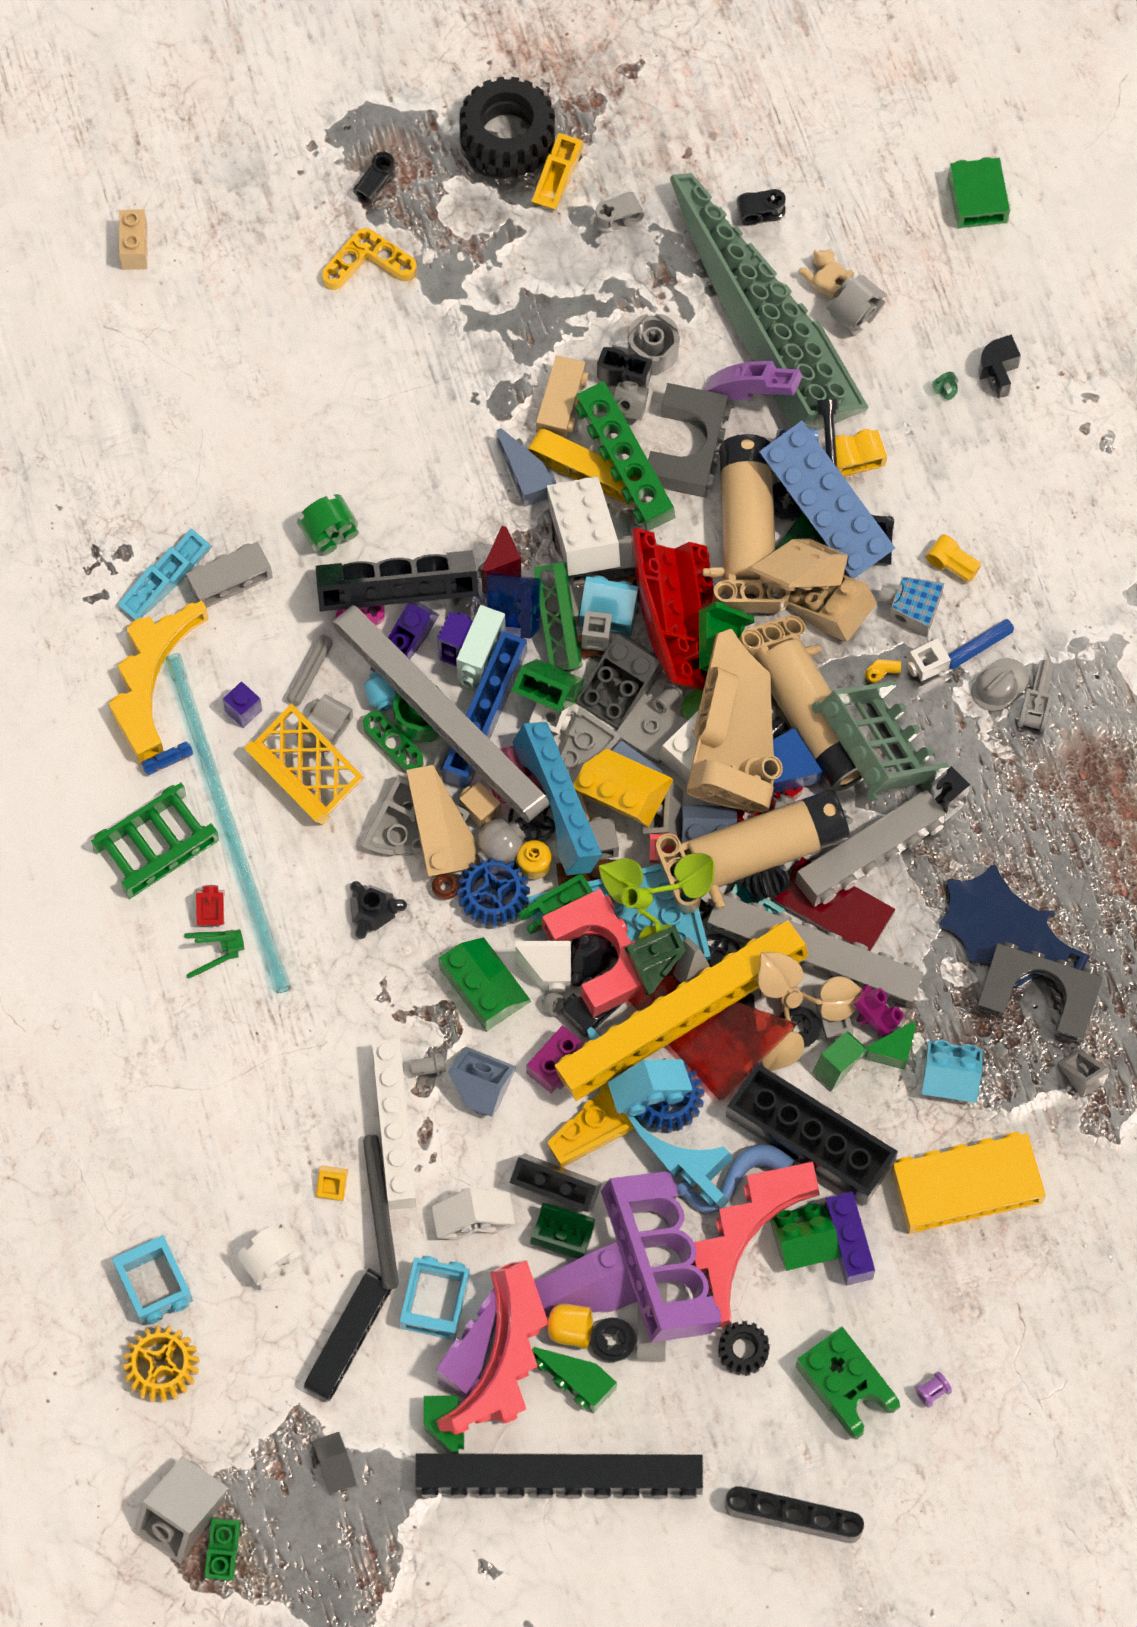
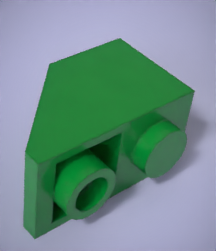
(434, 1409)

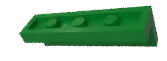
(567, 616)

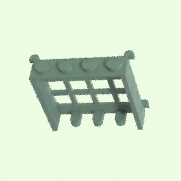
(861, 750)

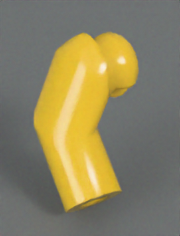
(880, 668)

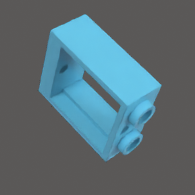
(143, 1255)
(430, 1325)

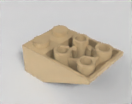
(803, 565)
(836, 609)

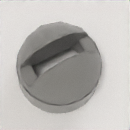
(557, 1007)

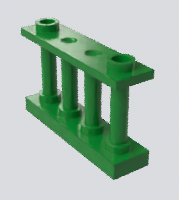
(157, 865)

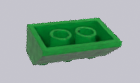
(483, 982)

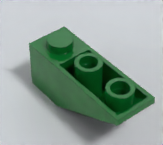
(580, 1377)

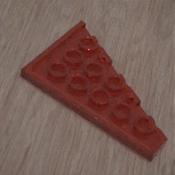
(725, 1045)

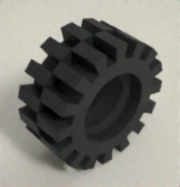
(749, 1332)

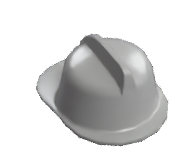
(1000, 684)

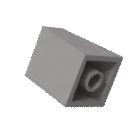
(180, 1509)

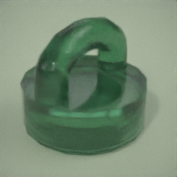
(944, 383)

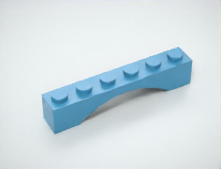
(575, 838)

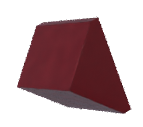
(502, 558)

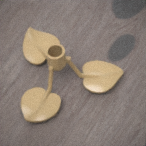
(778, 979)

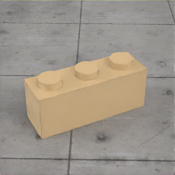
(560, 396)

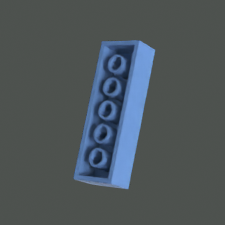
(826, 498)

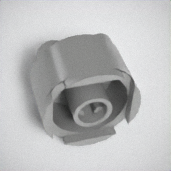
(857, 303)
(655, 339)

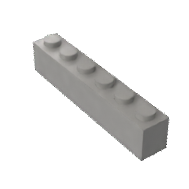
(870, 848)

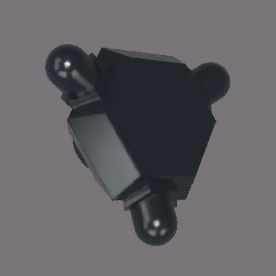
(372, 908)
(590, 957)

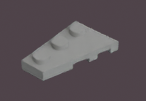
(585, 741)

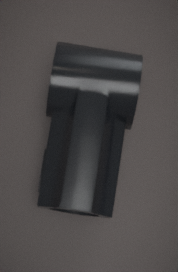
(375, 178)

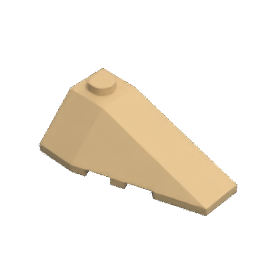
(442, 831)

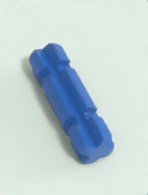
(167, 758)

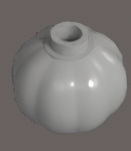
(500, 841)

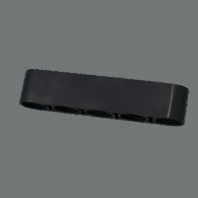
(347, 1336)
(808, 1511)

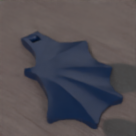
(989, 913)

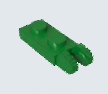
(555, 899)

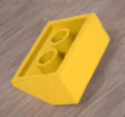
(623, 786)

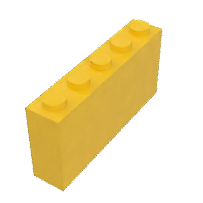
(967, 1182)

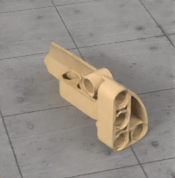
(734, 731)

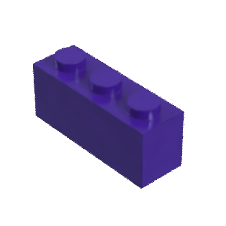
(853, 1246)

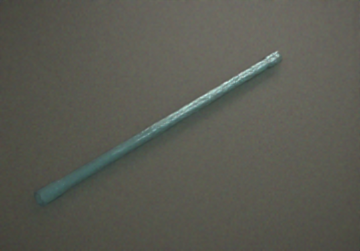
(276, 968)

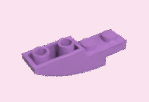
(752, 378)

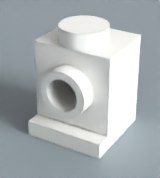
(929, 653)
(560, 723)

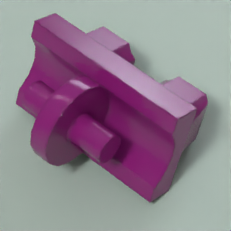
(875, 1012)

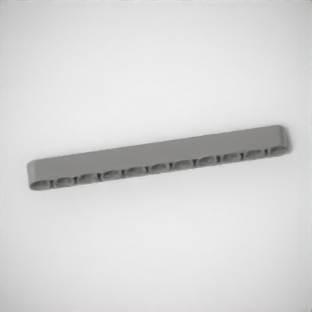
(440, 713)

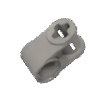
(619, 211)

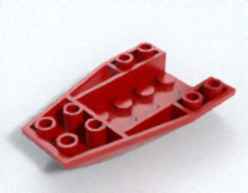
(670, 601)

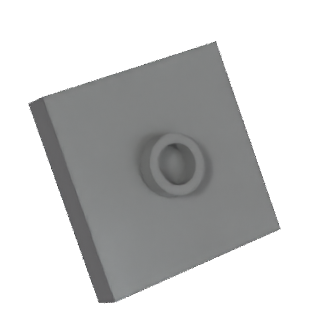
(648, 729)

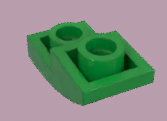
(223, 1548)

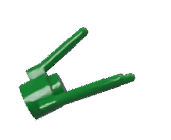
(229, 940)

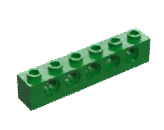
(599, 399)

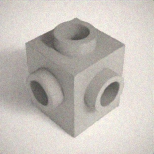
(631, 399)

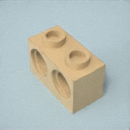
(133, 239)

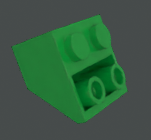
(805, 1236)

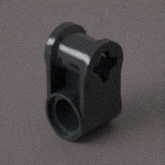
(760, 208)

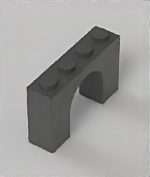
(705, 411)
(1077, 986)

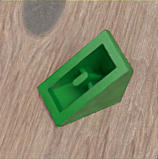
(893, 1048)
(838, 1060)

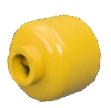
(534, 859)

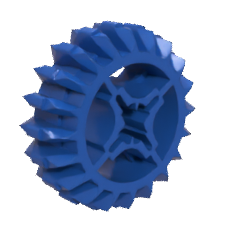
(482, 895)
(692, 1101)

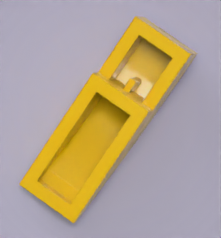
(558, 171)

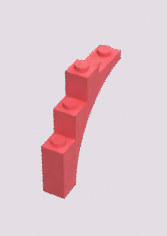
(769, 1194)
(518, 1318)

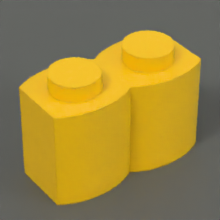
(860, 452)

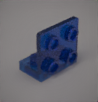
(518, 599)

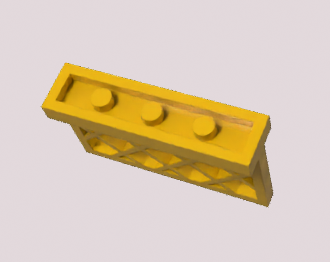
(294, 784)

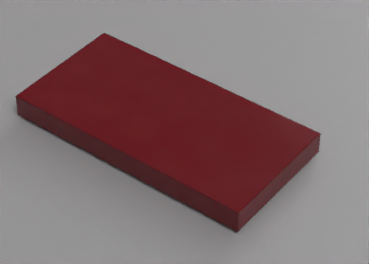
(850, 914)

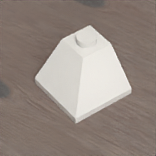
(546, 963)

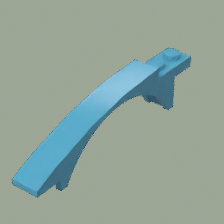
(698, 1165)

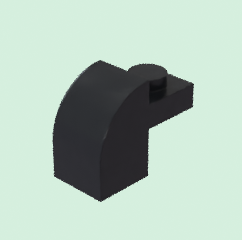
(997, 359)

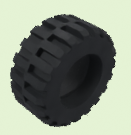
(507, 98)

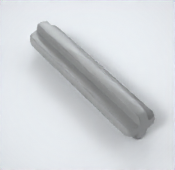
(309, 670)

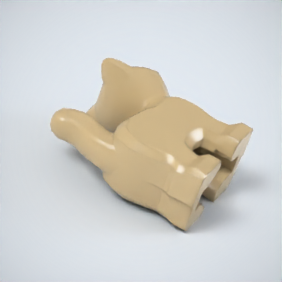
(830, 274)

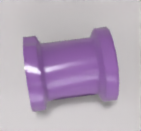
(933, 1389)

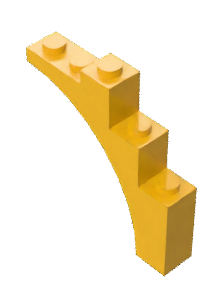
(139, 673)

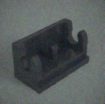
(953, 792)

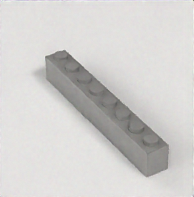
(825, 951)

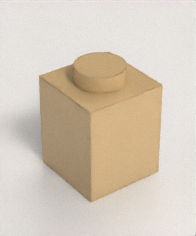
(480, 803)

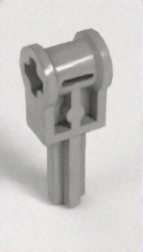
(1038, 701)

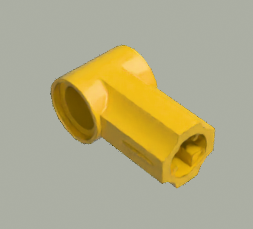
(948, 555)

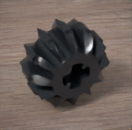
(768, 882)

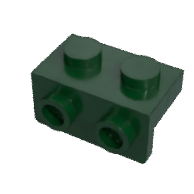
(563, 1231)

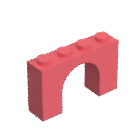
(595, 916)

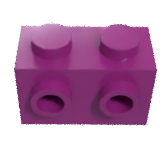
(542, 1065)

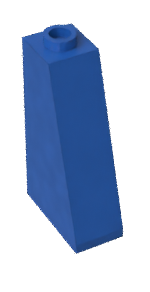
(798, 763)

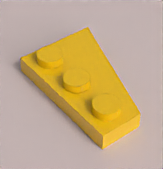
(590, 1129)

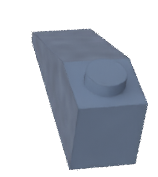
(525, 469)

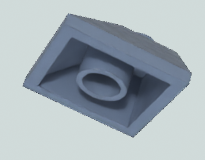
(481, 1080)

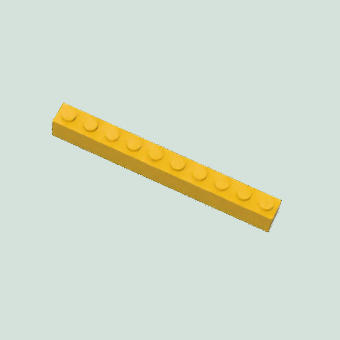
(674, 1013)

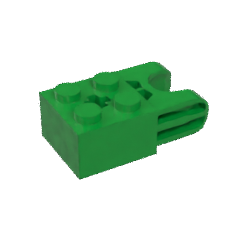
(850, 1387)

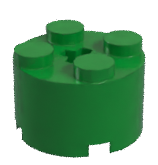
(328, 523)
(411, 723)

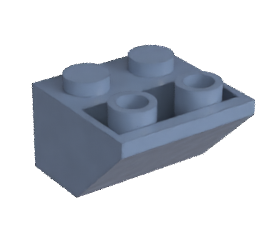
(704, 819)

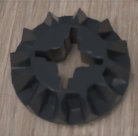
(791, 511)
(811, 1023)
(609, 1327)

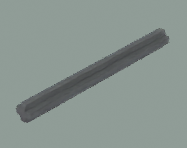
(380, 1212)

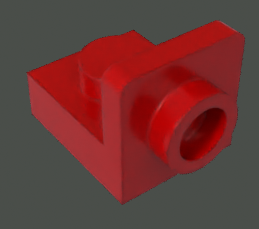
(210, 905)

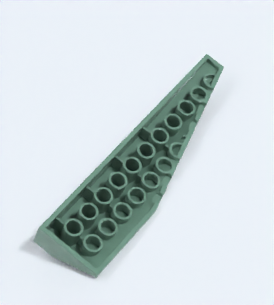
(765, 312)

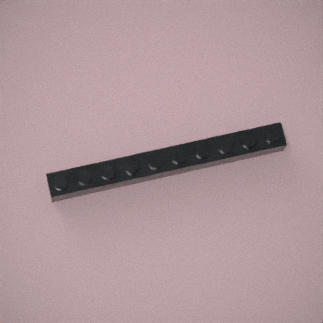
(559, 1474)

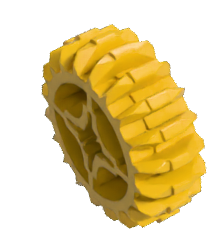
(142, 1351)

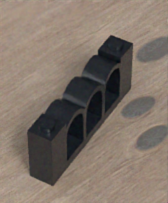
(396, 581)

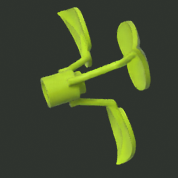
(625, 876)

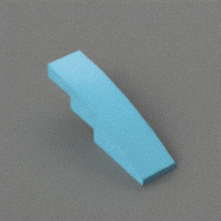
(165, 575)

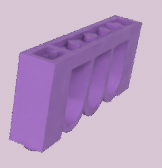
(658, 1194)

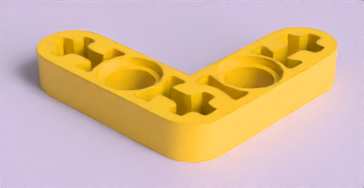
(364, 251)

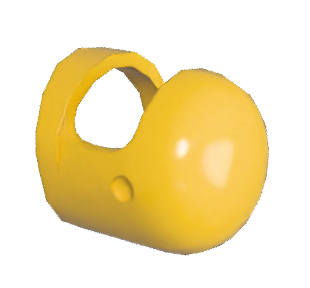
(570, 1325)

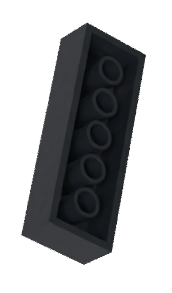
(811, 1133)

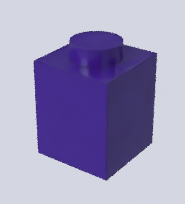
(242, 704)

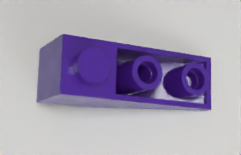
(412, 628)

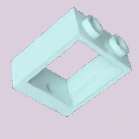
(479, 646)

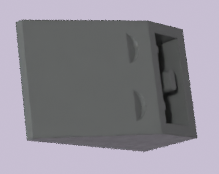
(620, 680)

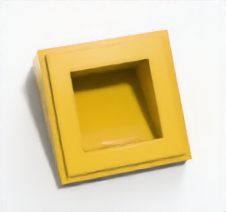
(332, 1182)

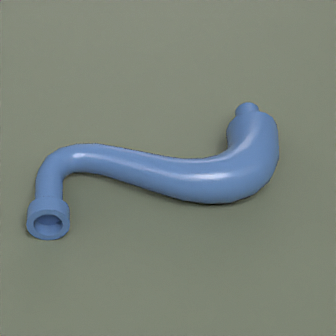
(753, 1156)

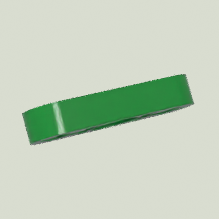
(375, 734)

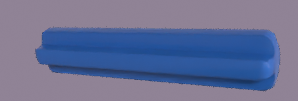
(980, 643)

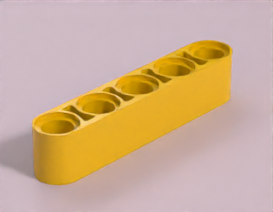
(575, 461)

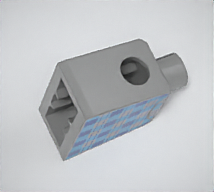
(913, 603)

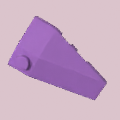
(591, 1281)
(466, 1358)

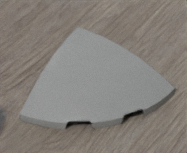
(395, 824)

